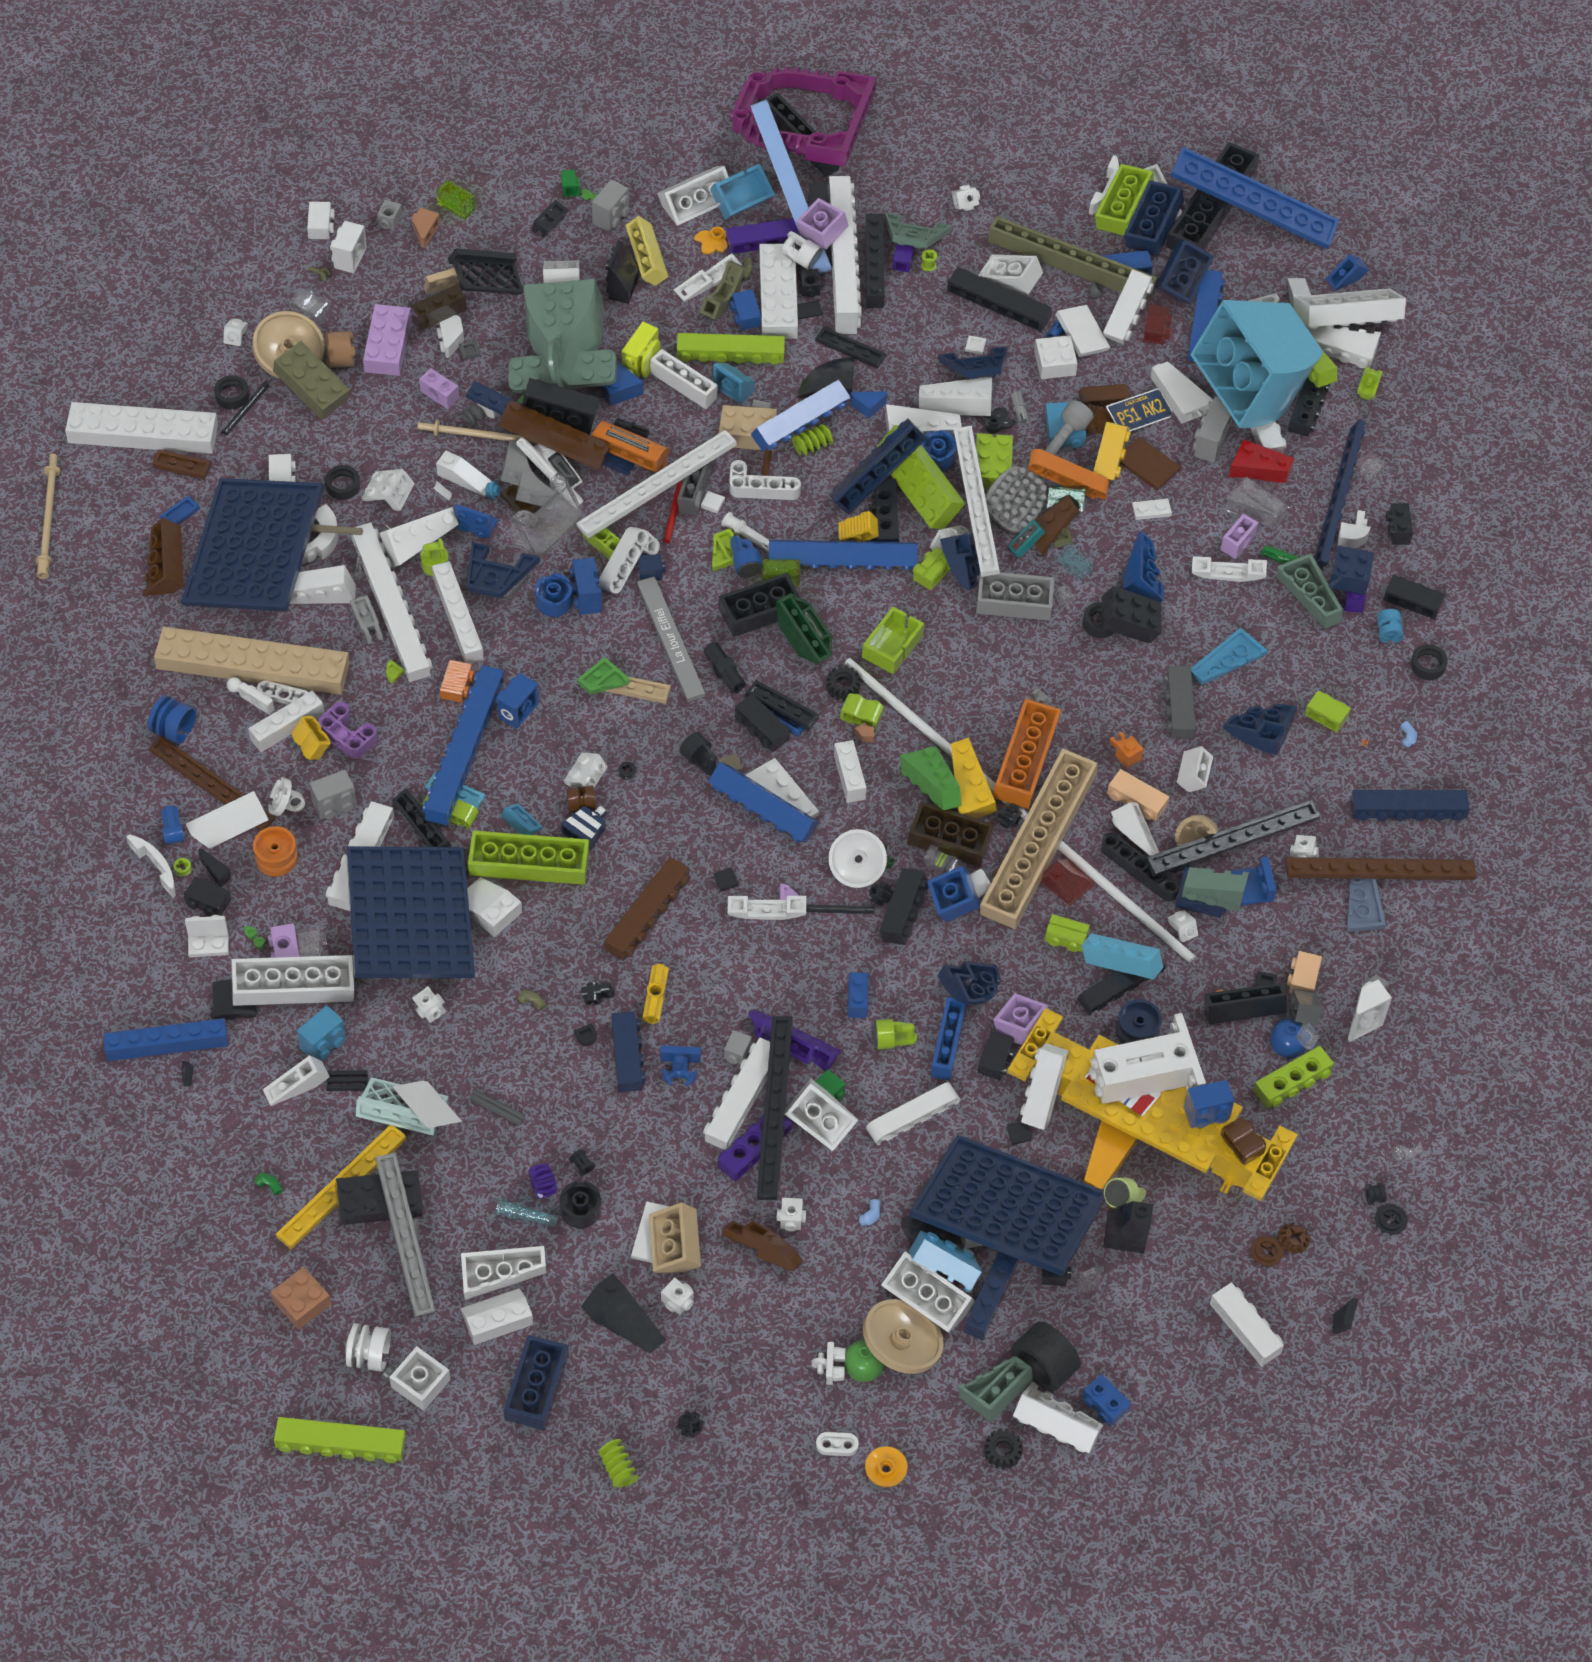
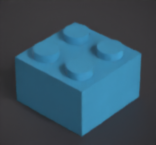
(322, 1034)

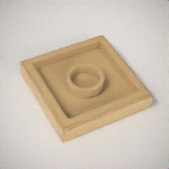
(440, 281)

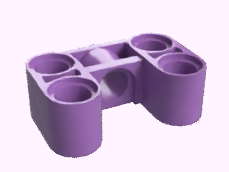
(342, 736)

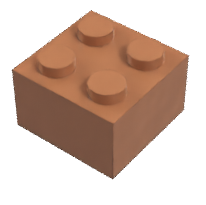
(301, 1298)

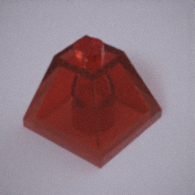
(1067, 881)

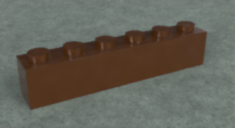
(554, 435)
(647, 908)

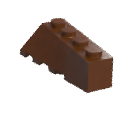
(165, 559)

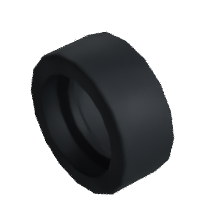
(231, 403)
(342, 494)
(1090, 627)
(1424, 673)

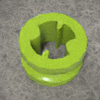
(177, 869)

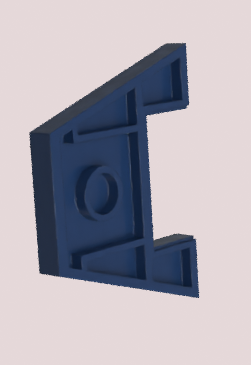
(977, 366)
(493, 577)

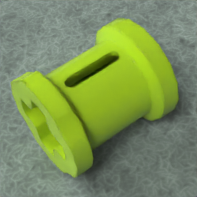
(929, 257)

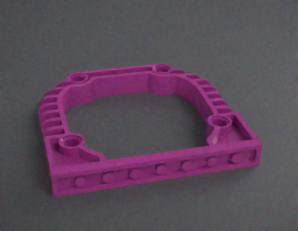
(817, 147)

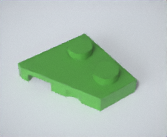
(602, 677)

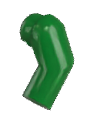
(271, 1181)

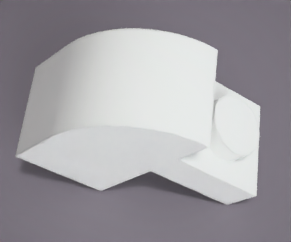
(1354, 534)

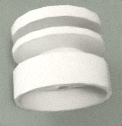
(368, 1347)

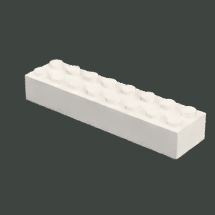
(141, 427)

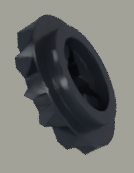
(1388, 1211)

